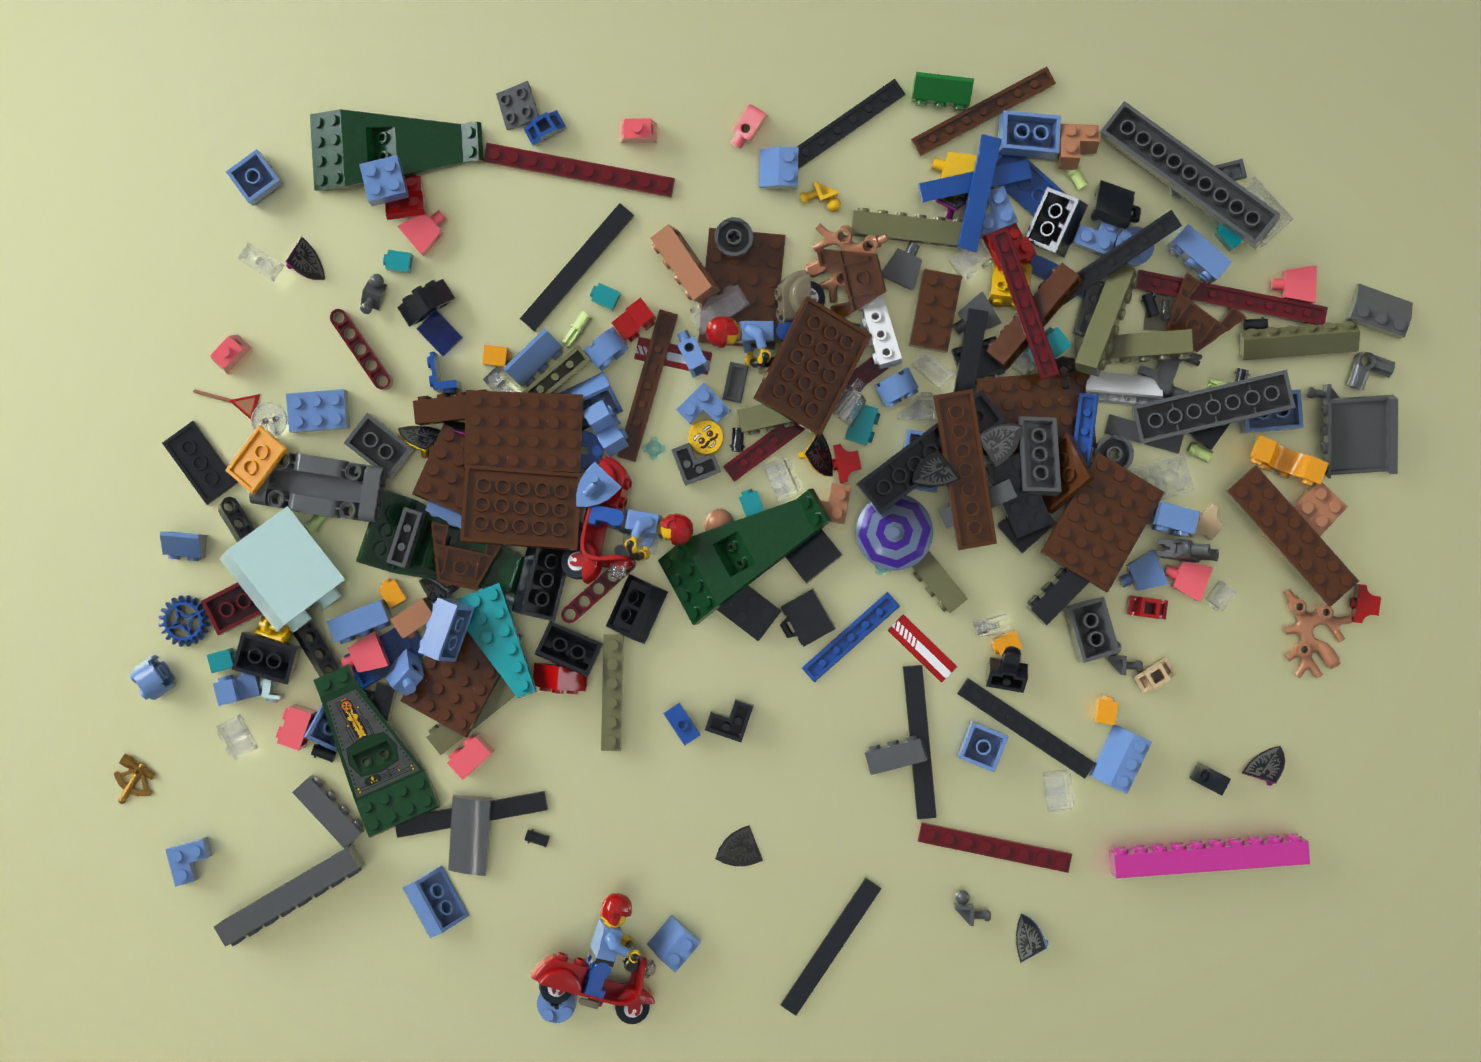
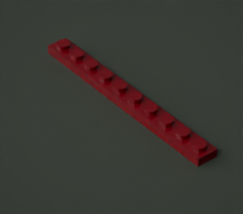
(579, 170)
(1237, 298)
(777, 438)

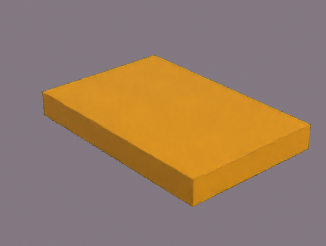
(256, 459)

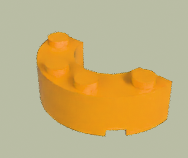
(1287, 462)

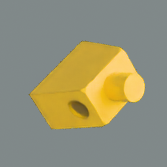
(954, 164)

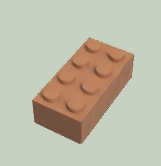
(685, 264)
(1318, 507)

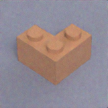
(1076, 140)
(837, 503)
(413, 618)

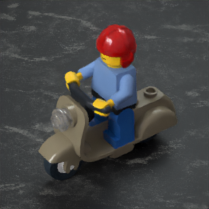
(790, 296)

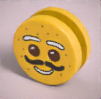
(706, 437)

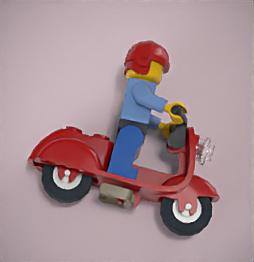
(588, 559)
(563, 975)

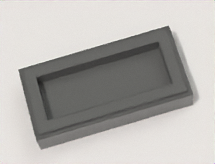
(735, 382)

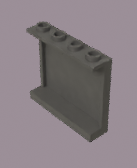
(1360, 434)

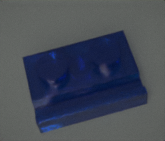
(439, 333)

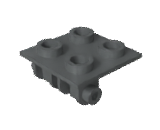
(517, 105)

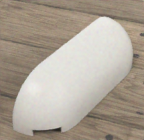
(1123, 388)

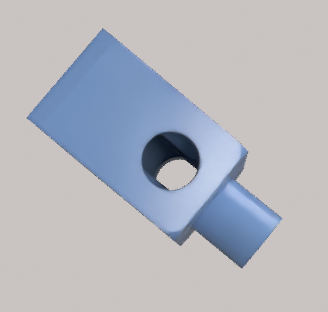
(694, 359)
(1144, 572)
(405, 673)

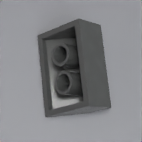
(1380, 311)
(1091, 629)

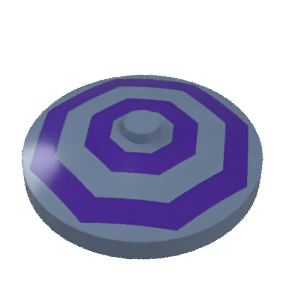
(896, 536)

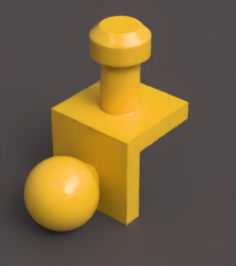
(823, 193)

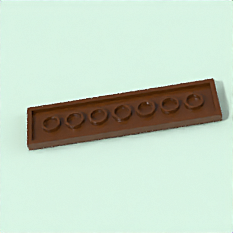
(963, 451)
(1292, 536)

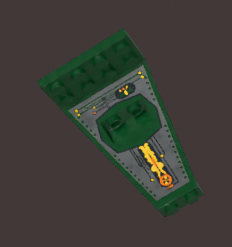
(389, 787)

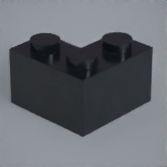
(425, 301)
(733, 725)

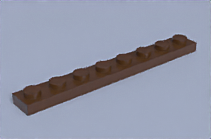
(983, 111)
(648, 383)

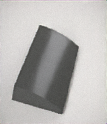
(1040, 456)
(469, 835)

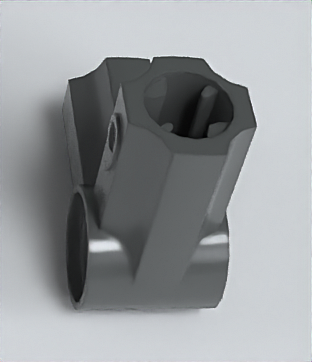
(1375, 364)

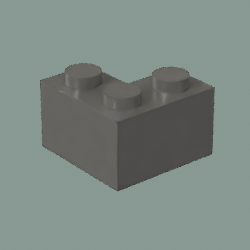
(692, 469)

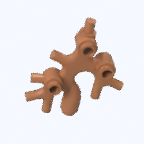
(846, 243)
(1304, 627)

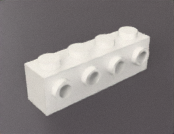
(883, 338)

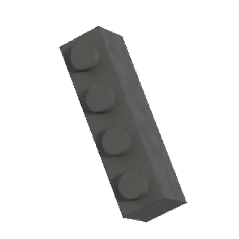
(328, 811)

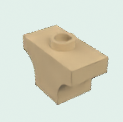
(1208, 523)
(1155, 675)

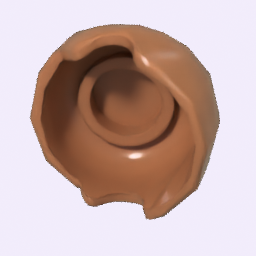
(717, 518)

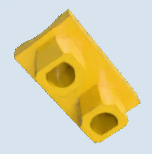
(266, 630)

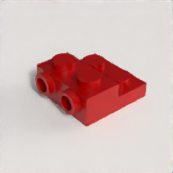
(410, 206)
(1023, 246)

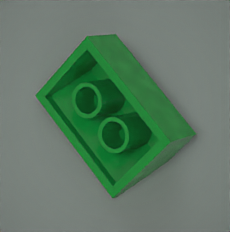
(942, 90)

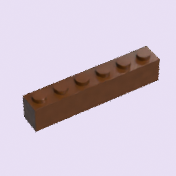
(1048, 300)

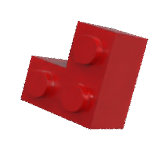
(634, 320)
(558, 678)

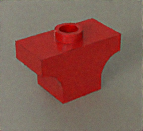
(845, 462)
(1363, 604)
(1147, 607)

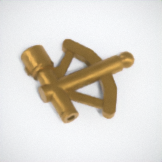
(139, 771)

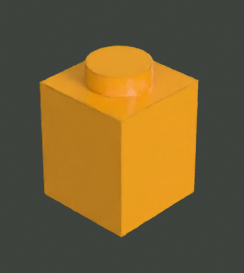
(496, 356)
(392, 593)
(1005, 640)
(1106, 710)

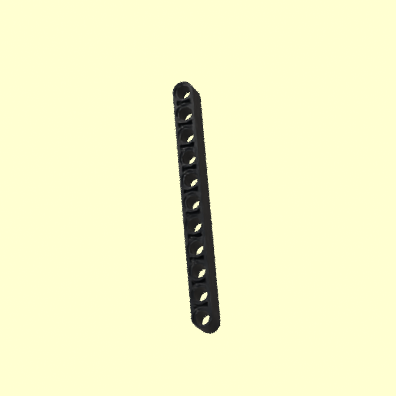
(308, 647)

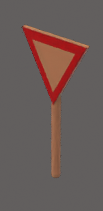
(244, 404)

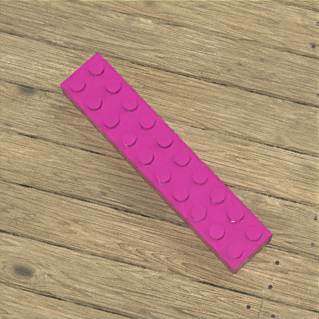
(1208, 857)

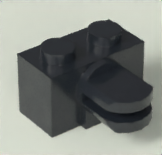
(1008, 671)
(383, 699)

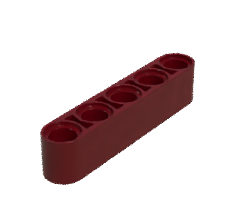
(354, 343)
(593, 597)

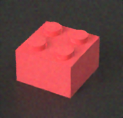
(296, 723)
(471, 756)

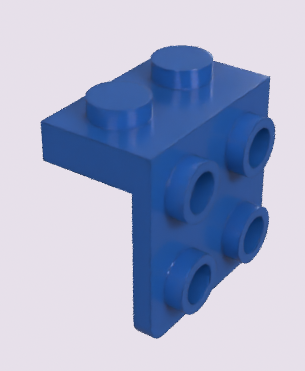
(446, 387)

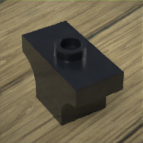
(1210, 778)

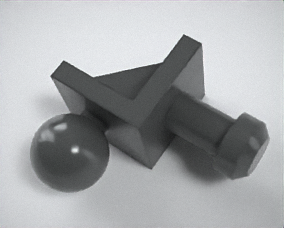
(372, 294)
(1326, 393)
(1120, 662)
(967, 910)

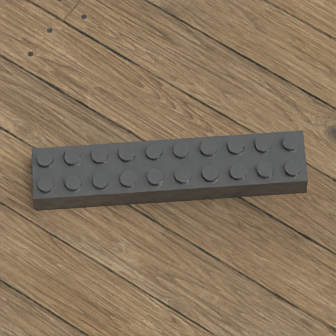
(1190, 175)

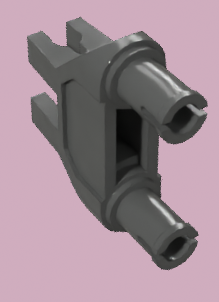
(1165, 374)
(1187, 551)

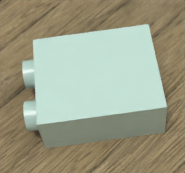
(283, 571)

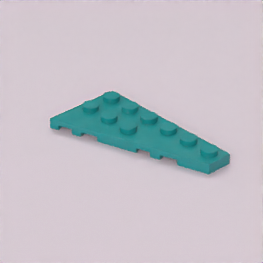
(498, 638)

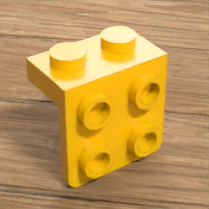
(999, 293)

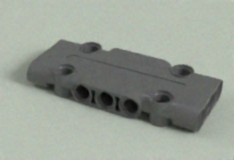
(324, 488)

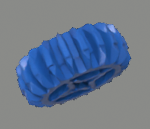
(193, 637)

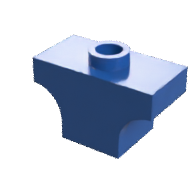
(544, 127)
(682, 723)

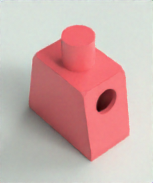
(754, 118)
(638, 130)
(423, 231)
(1297, 284)
(230, 352)
(1189, 578)
(367, 654)

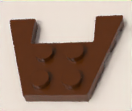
(861, 277)
(1190, 316)
(459, 565)

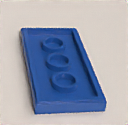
(1027, 192)
(394, 647)

